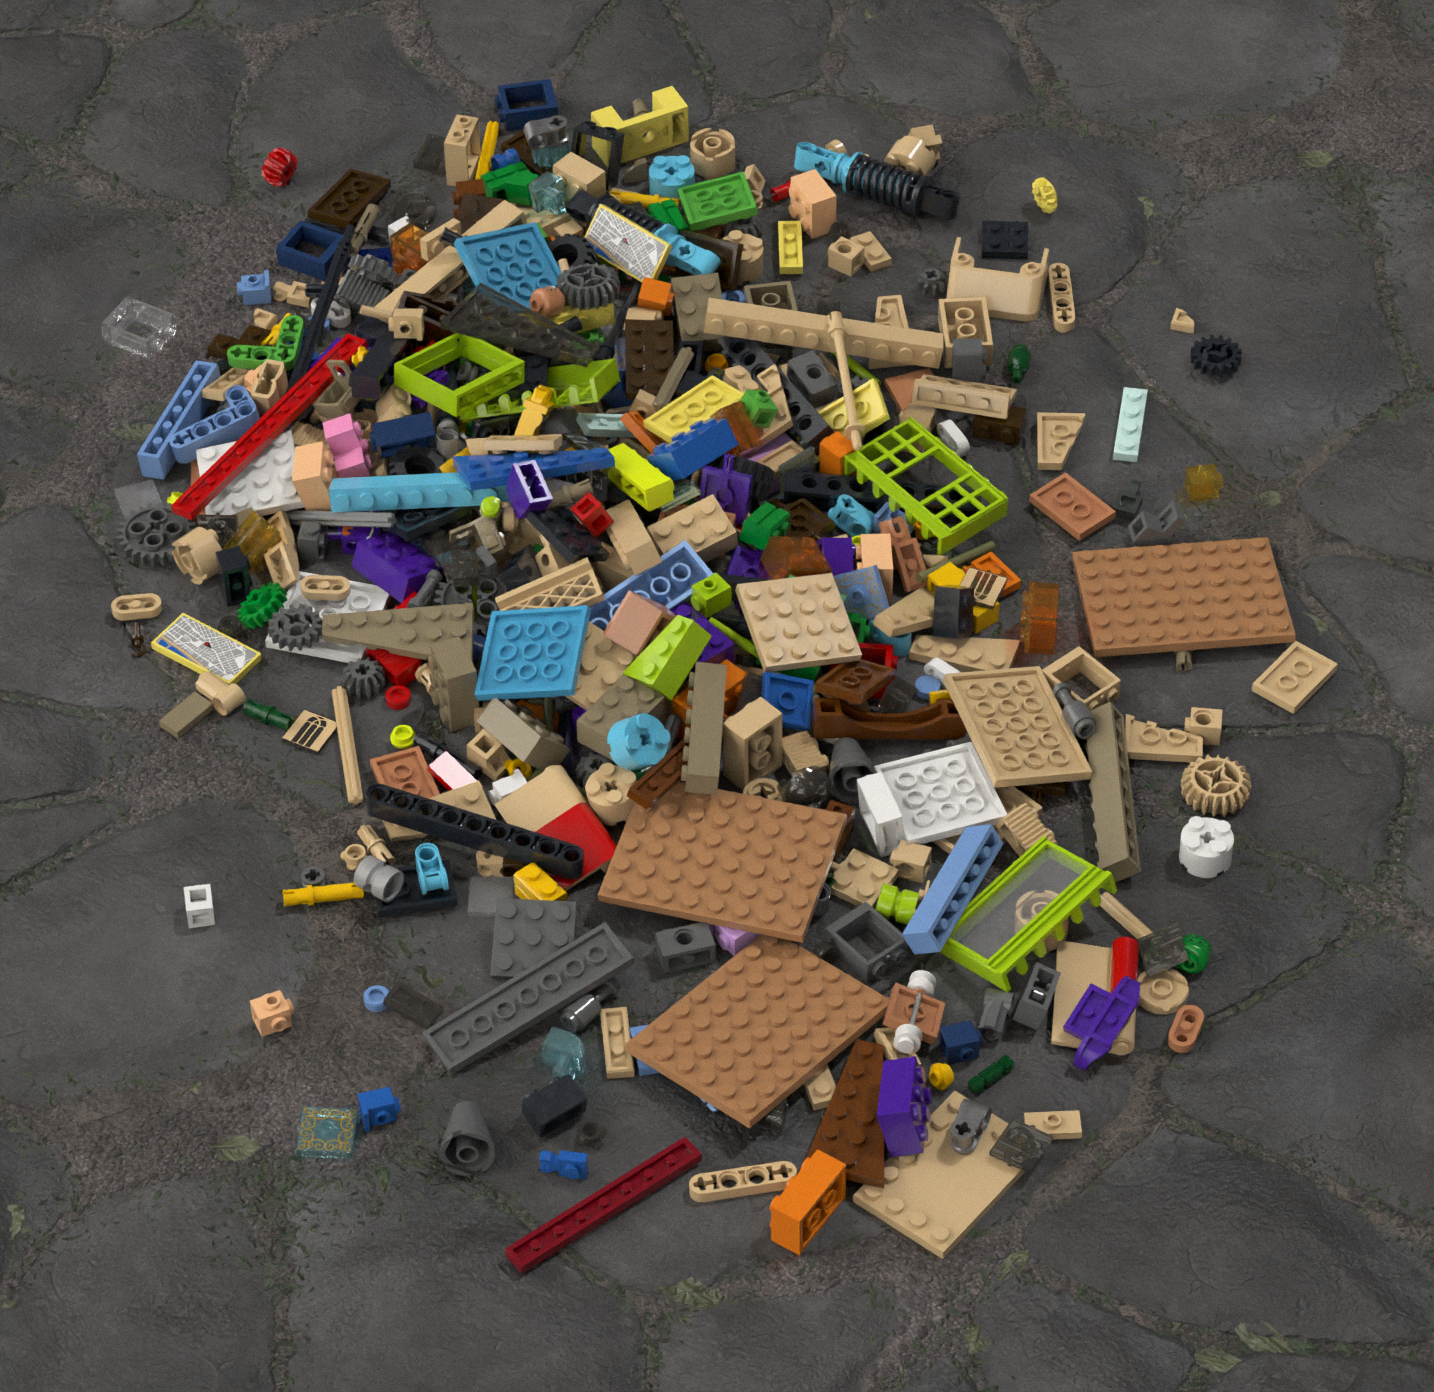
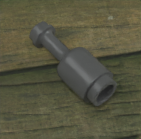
(1075, 712)
(587, 1007)

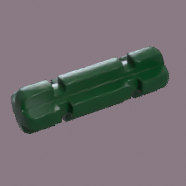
(990, 1074)

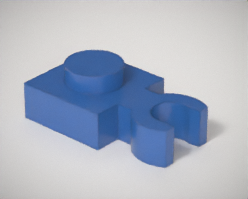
(568, 1163)

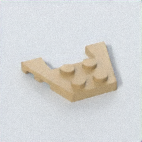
(782, 421)

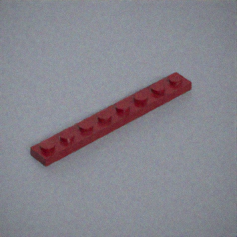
(603, 1205)

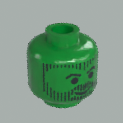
(1198, 953)

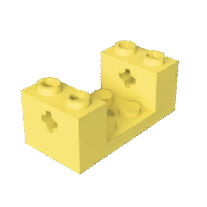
(665, 127)

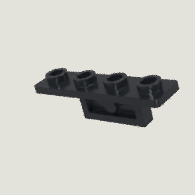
(495, 425)

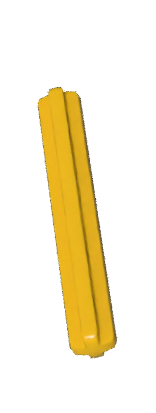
(488, 148)

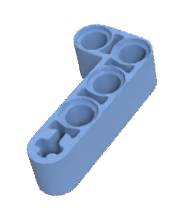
(217, 429)

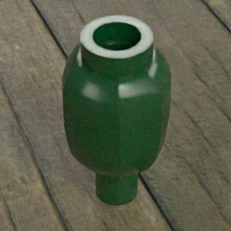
(1018, 362)

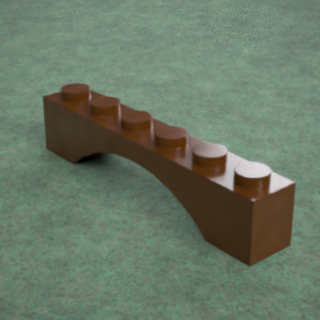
(838, 720)

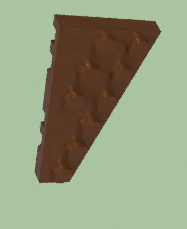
(851, 1122)

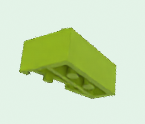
(669, 656)

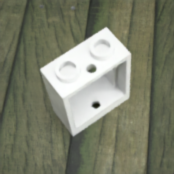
(880, 813)

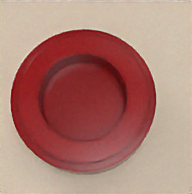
(398, 697)

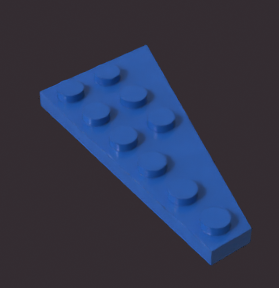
(494, 469)

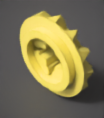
(1044, 195)

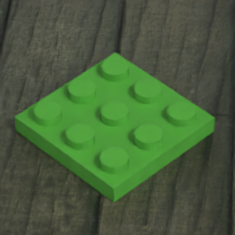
(717, 201)

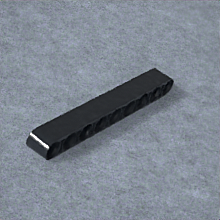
(474, 830)

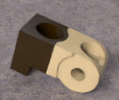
(496, 865)

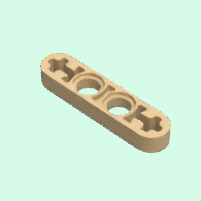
(1064, 297)
(741, 1176)

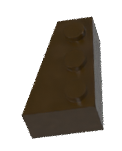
(434, 312)

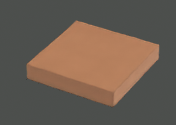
(902, 387)

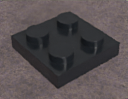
(1004, 240)

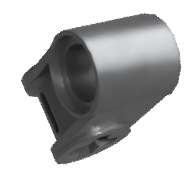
(545, 133)
(969, 1125)

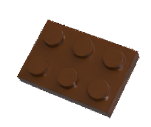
(855, 681)

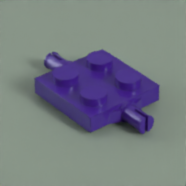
(728, 487)
(748, 564)

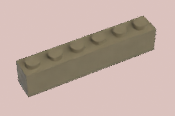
(705, 728)

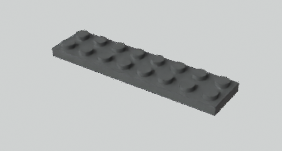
(528, 998)

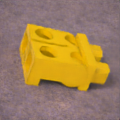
(536, 412)

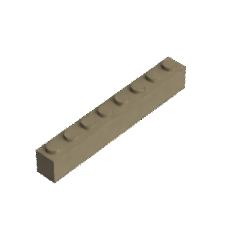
(1112, 795)

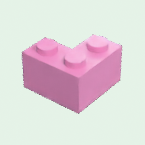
(348, 447)

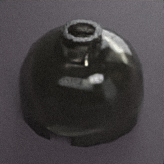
(806, 788)

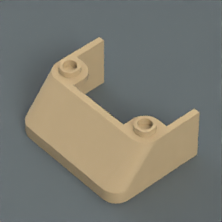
(1006, 293)

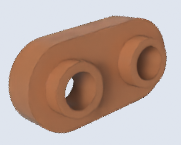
(1185, 1031)

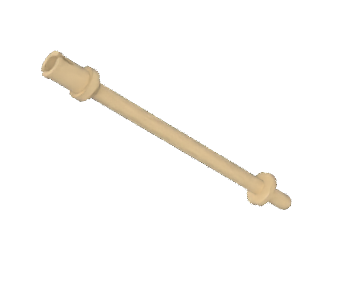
(838, 333)

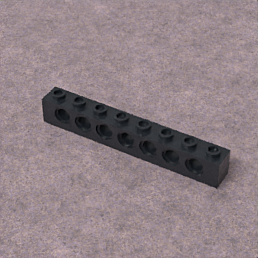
(806, 420)
(825, 489)

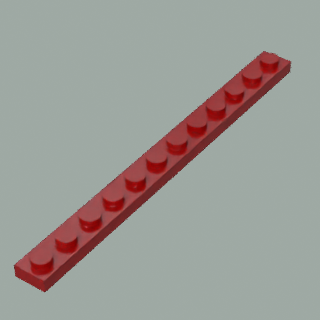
(265, 430)

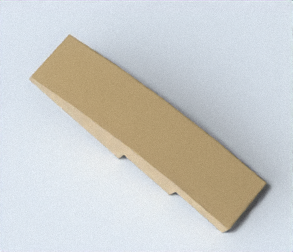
(283, 557)

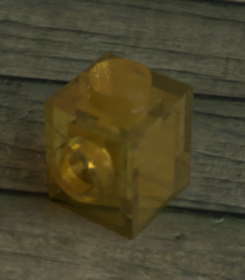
(1203, 482)

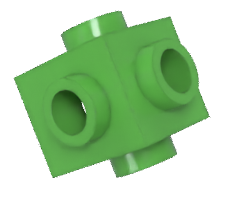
(759, 407)

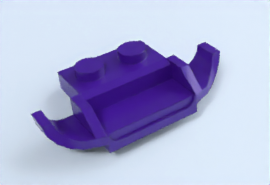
(1101, 1018)

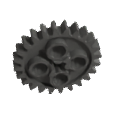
(150, 534)
(485, 602)

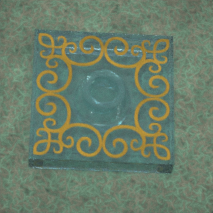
(327, 1132)

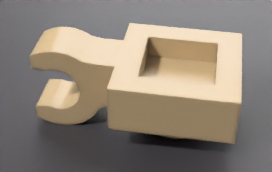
(294, 294)

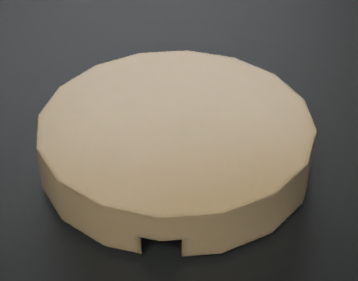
(1163, 992)

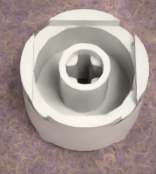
(1206, 846)

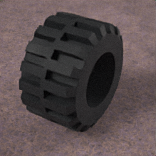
(574, 249)
(415, 461)
(761, 474)

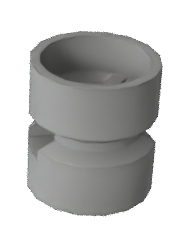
(378, 879)

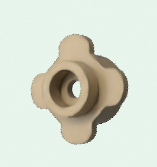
(353, 855)

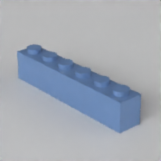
(182, 411)
(952, 889)

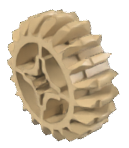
(1216, 785)

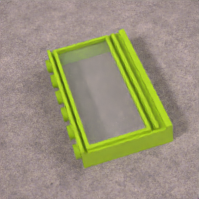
(1023, 910)

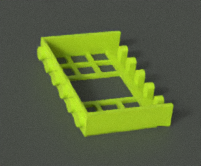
(578, 382)
(915, 510)

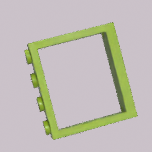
(505, 373)

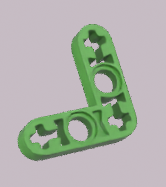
(273, 353)

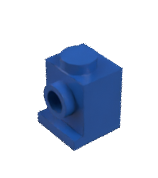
(378, 1107)

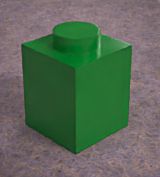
(518, 187)

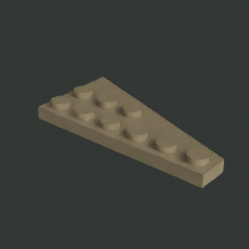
(403, 630)

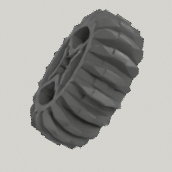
(589, 286)

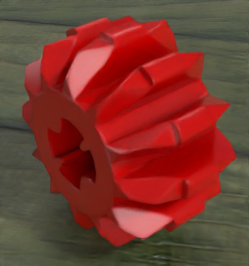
(279, 167)

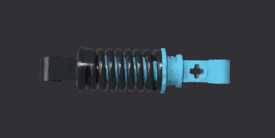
(879, 181)
(683, 253)

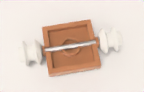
(914, 1012)

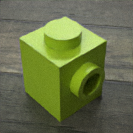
(711, 595)

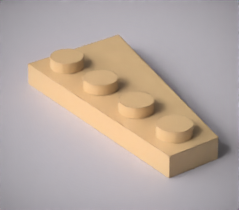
(468, 797)

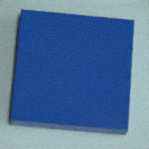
(791, 697)

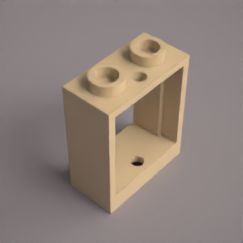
(462, 149)
(1081, 661)

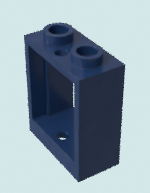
(523, 92)
(304, 262)
(400, 432)

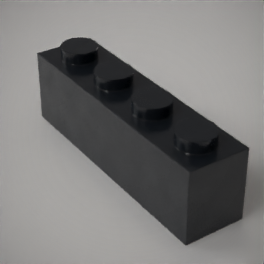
(376, 370)

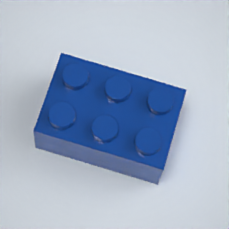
(693, 449)

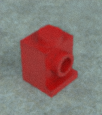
(592, 515)

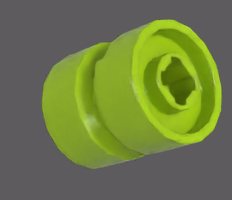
(896, 904)

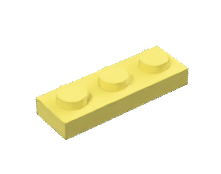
(790, 247)

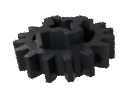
(1216, 356)

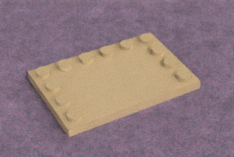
(1017, 726)
(941, 1192)

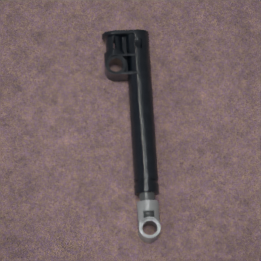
(447, 424)

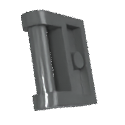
(426, 595)

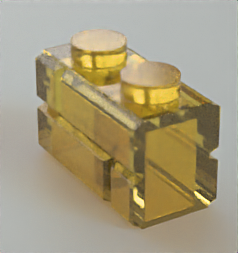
(254, 537)

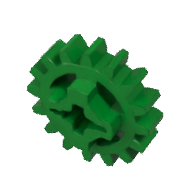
(261, 605)

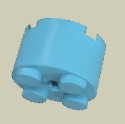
(669, 174)
(638, 741)

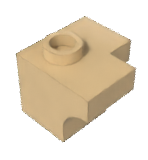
(489, 754)

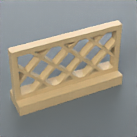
(963, 396)
(556, 588)

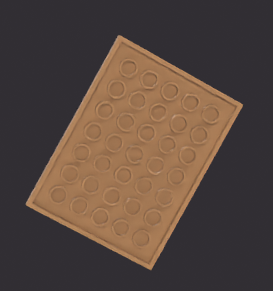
(1182, 597)
(725, 861)
(758, 1028)

